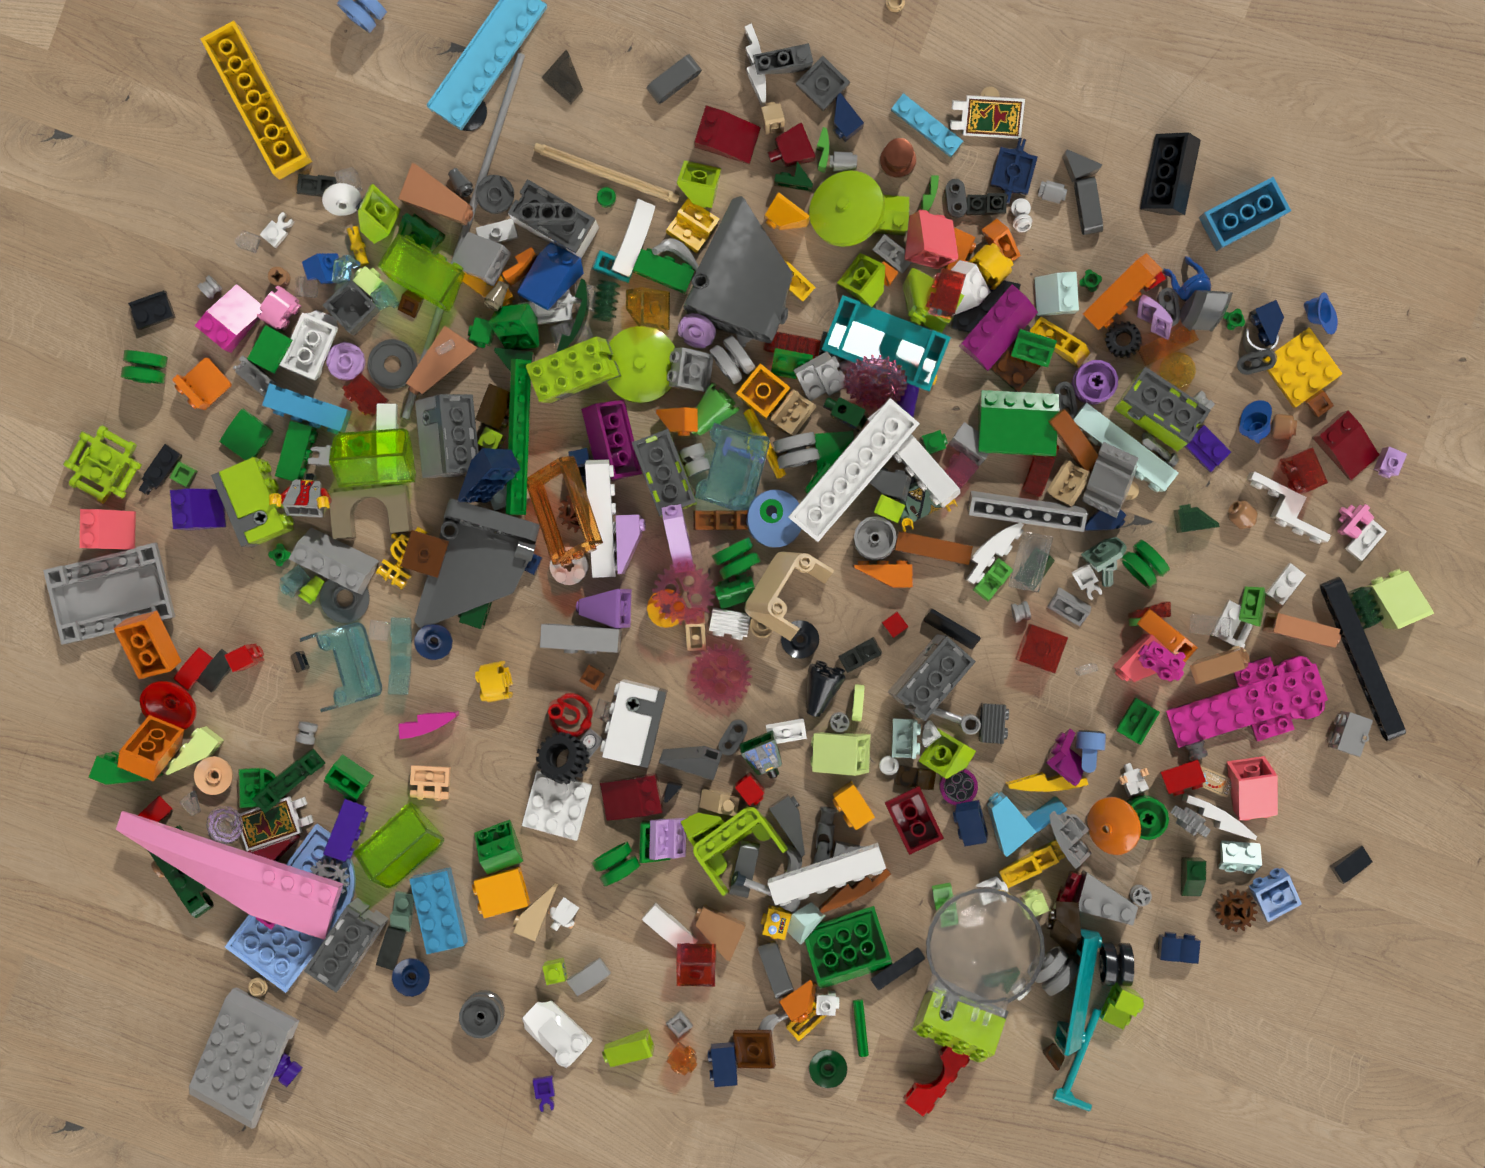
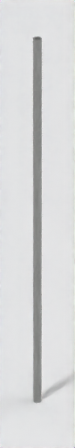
(473, 203)

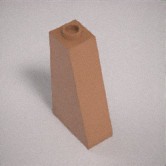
(430, 195)
(435, 367)
(1301, 629)

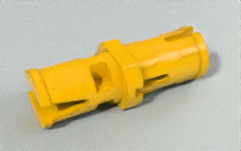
(357, 245)

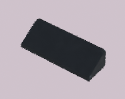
(951, 628)
(898, 968)

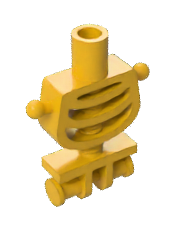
(387, 573)

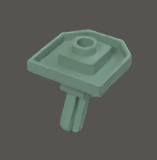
(1104, 557)

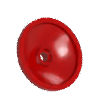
(168, 703)

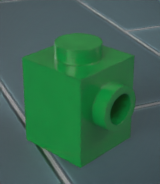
(481, 333)
(934, 442)

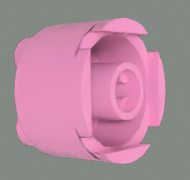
(278, 308)

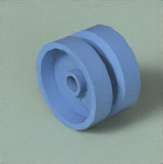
(360, 10)

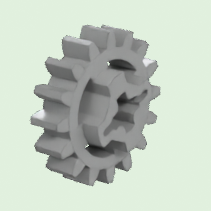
(1190, 821)
(324, 871)

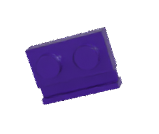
(1207, 448)

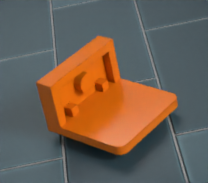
(202, 384)

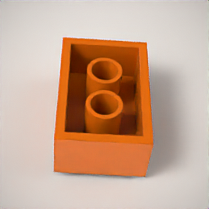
(147, 645)
(150, 748)

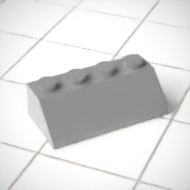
(334, 560)

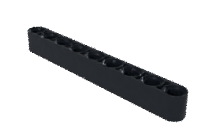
(1362, 659)

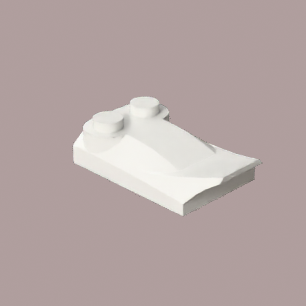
(310, 344)
(556, 1032)

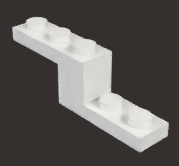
(1288, 508)

